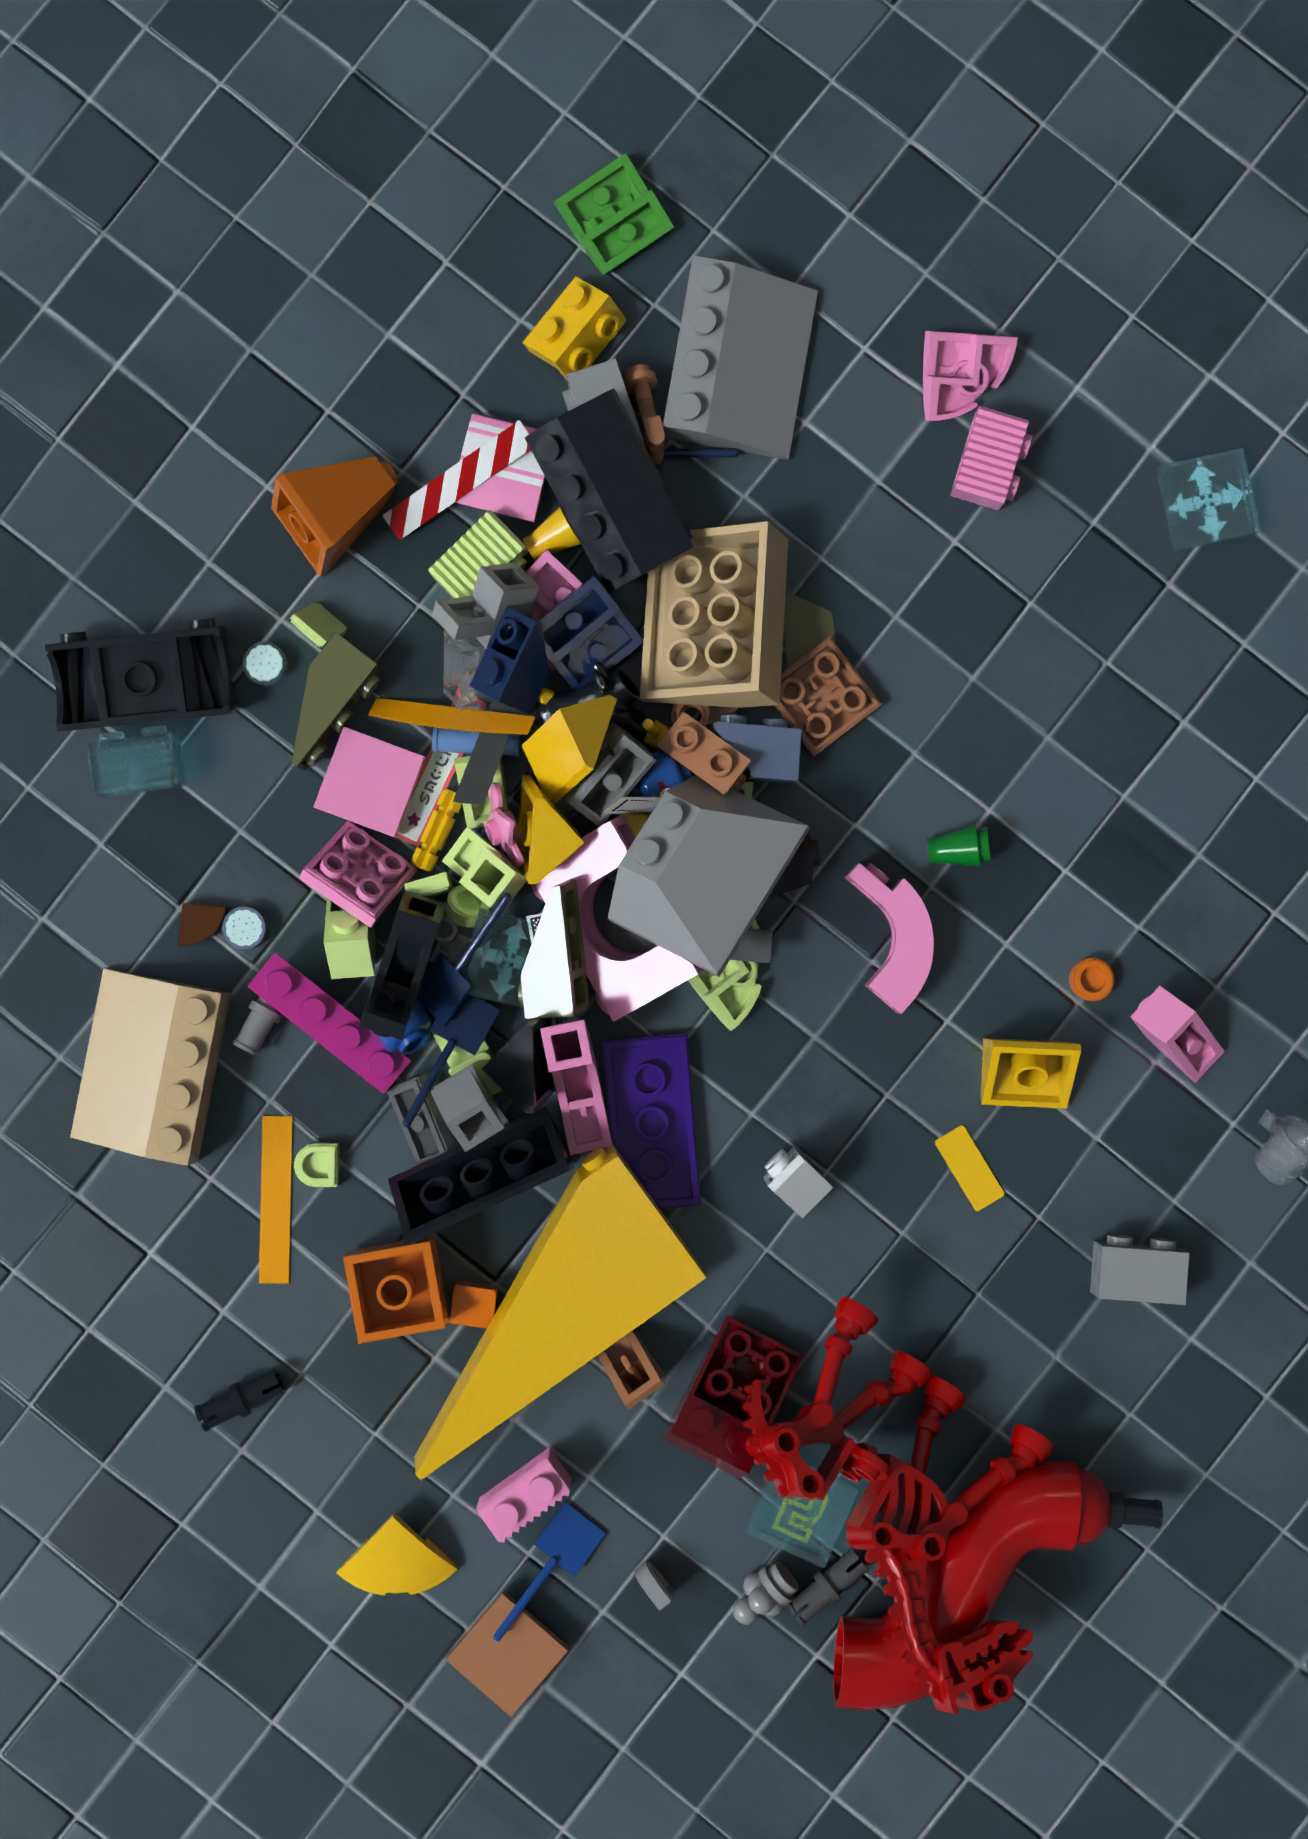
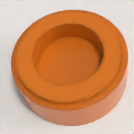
(1091, 979)

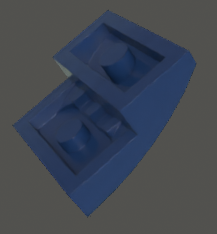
(587, 630)

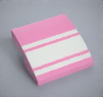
(512, 490)

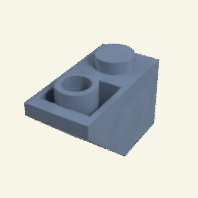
(769, 746)

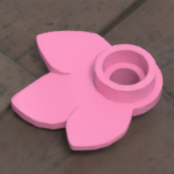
(502, 827)

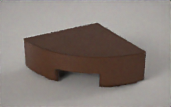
(199, 922)

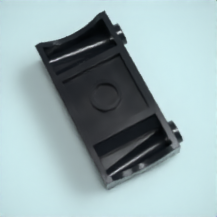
(141, 677)

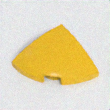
(397, 1561)

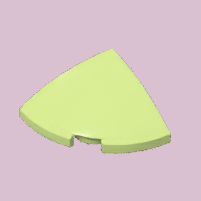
(733, 992)

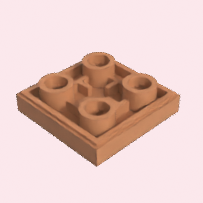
(824, 696)
(510, 1667)

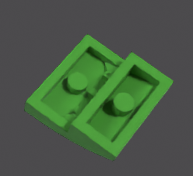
(613, 214)

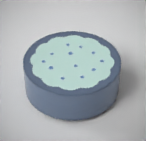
(245, 928)

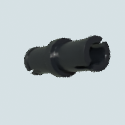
(239, 1400)

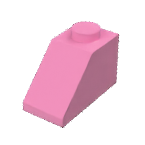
(1177, 1033)

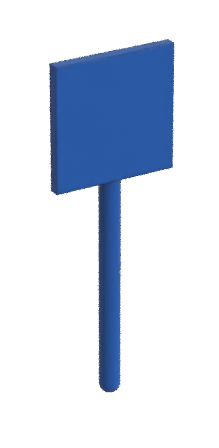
(567, 1541)

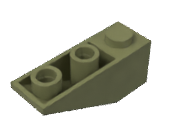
(331, 690)

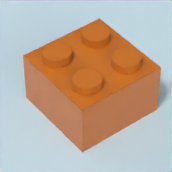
(396, 1289)

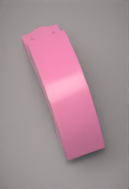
(912, 937)
(577, 1085)

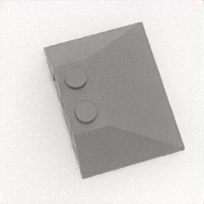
(702, 871)

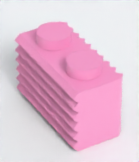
(990, 458)
(524, 1495)

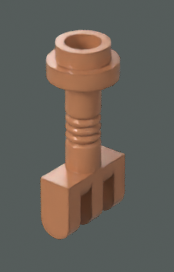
(640, 382)

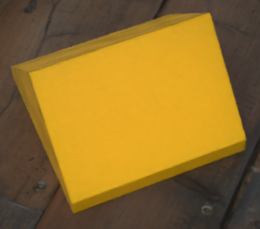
(568, 745)
(544, 832)
(1028, 1072)

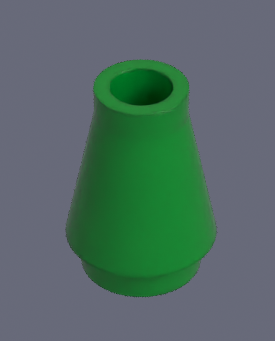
(960, 847)

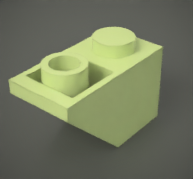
(348, 944)

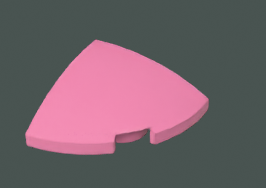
(961, 370)

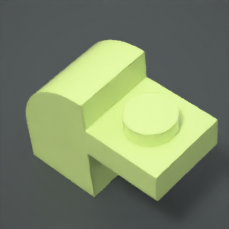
(484, 868)

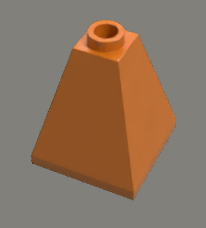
(331, 506)

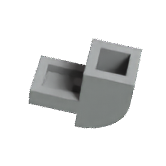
(480, 614)

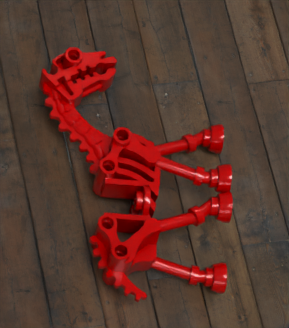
(902, 1511)

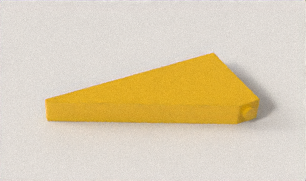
(586, 1284)

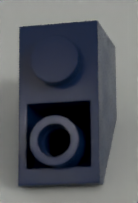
(514, 663)

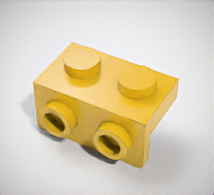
(575, 328)

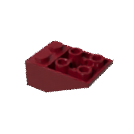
(711, 1411)

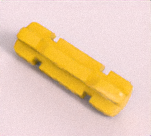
(436, 831)

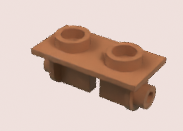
(705, 754)

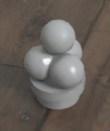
(767, 1592)

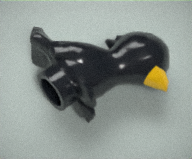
(616, 685)

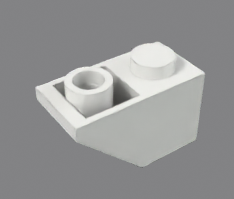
(796, 1181)

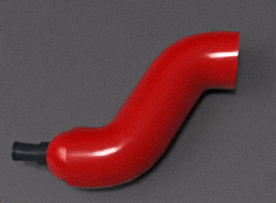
(1041, 1509)

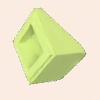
(317, 624)

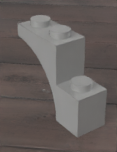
(469, 1108)

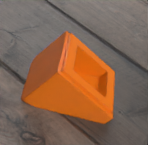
(473, 1303)

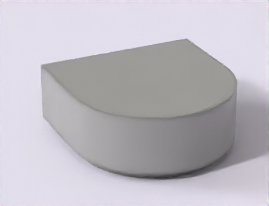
(654, 1584)

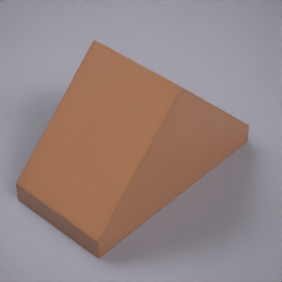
(632, 1369)

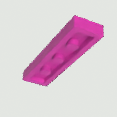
(327, 1022)

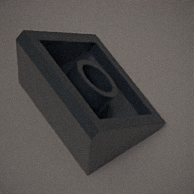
(523, 1068)

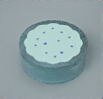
(265, 663)

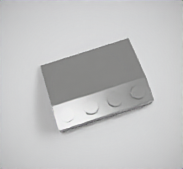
(739, 359)

